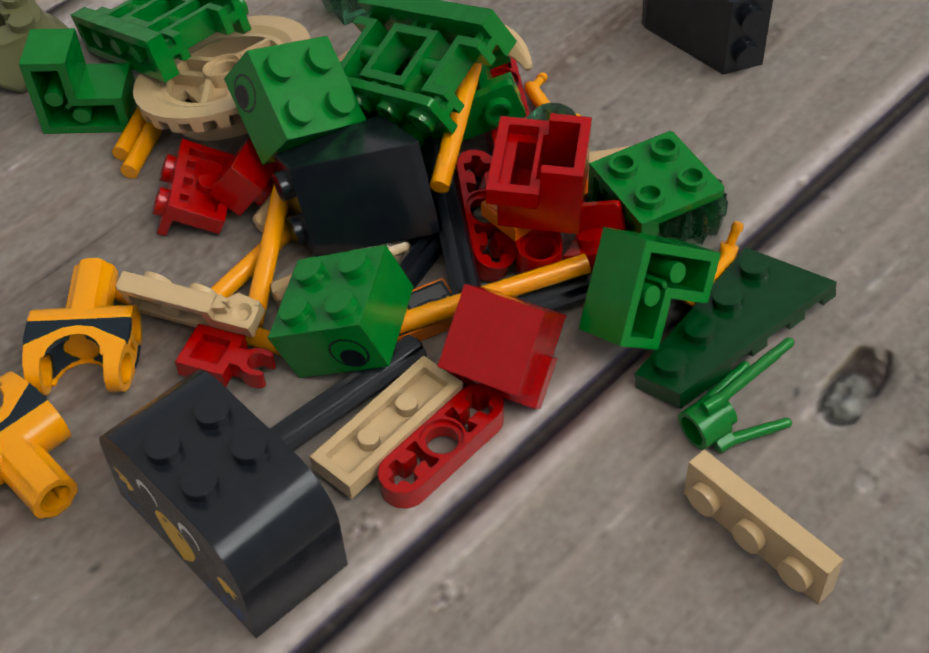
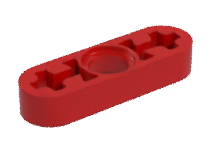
(501, 244)
(437, 467)

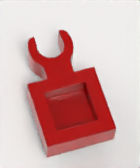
(224, 356)

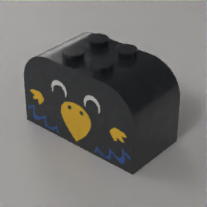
(227, 499)

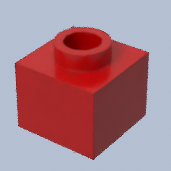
(244, 180)

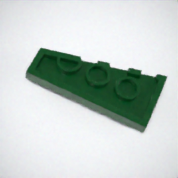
(743, 310)

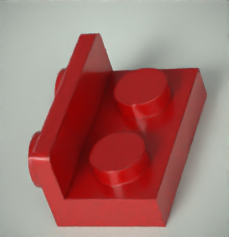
(189, 181)

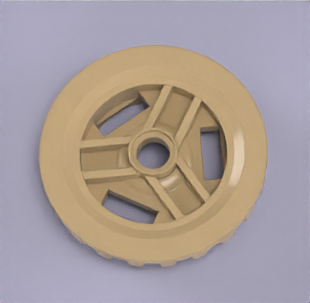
(202, 82)

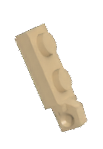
(190, 305)

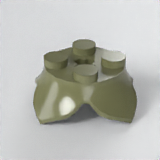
(15, 23)

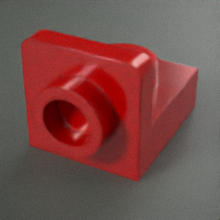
(595, 217)

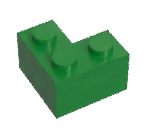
(71, 93)
(635, 283)

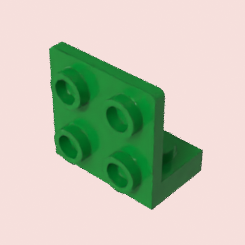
(653, 182)

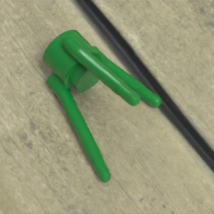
(712, 416)

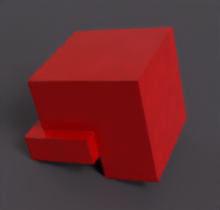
(540, 172)
(503, 344)

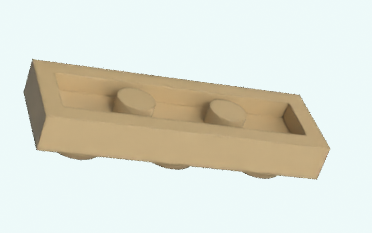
(356, 450)
(762, 527)

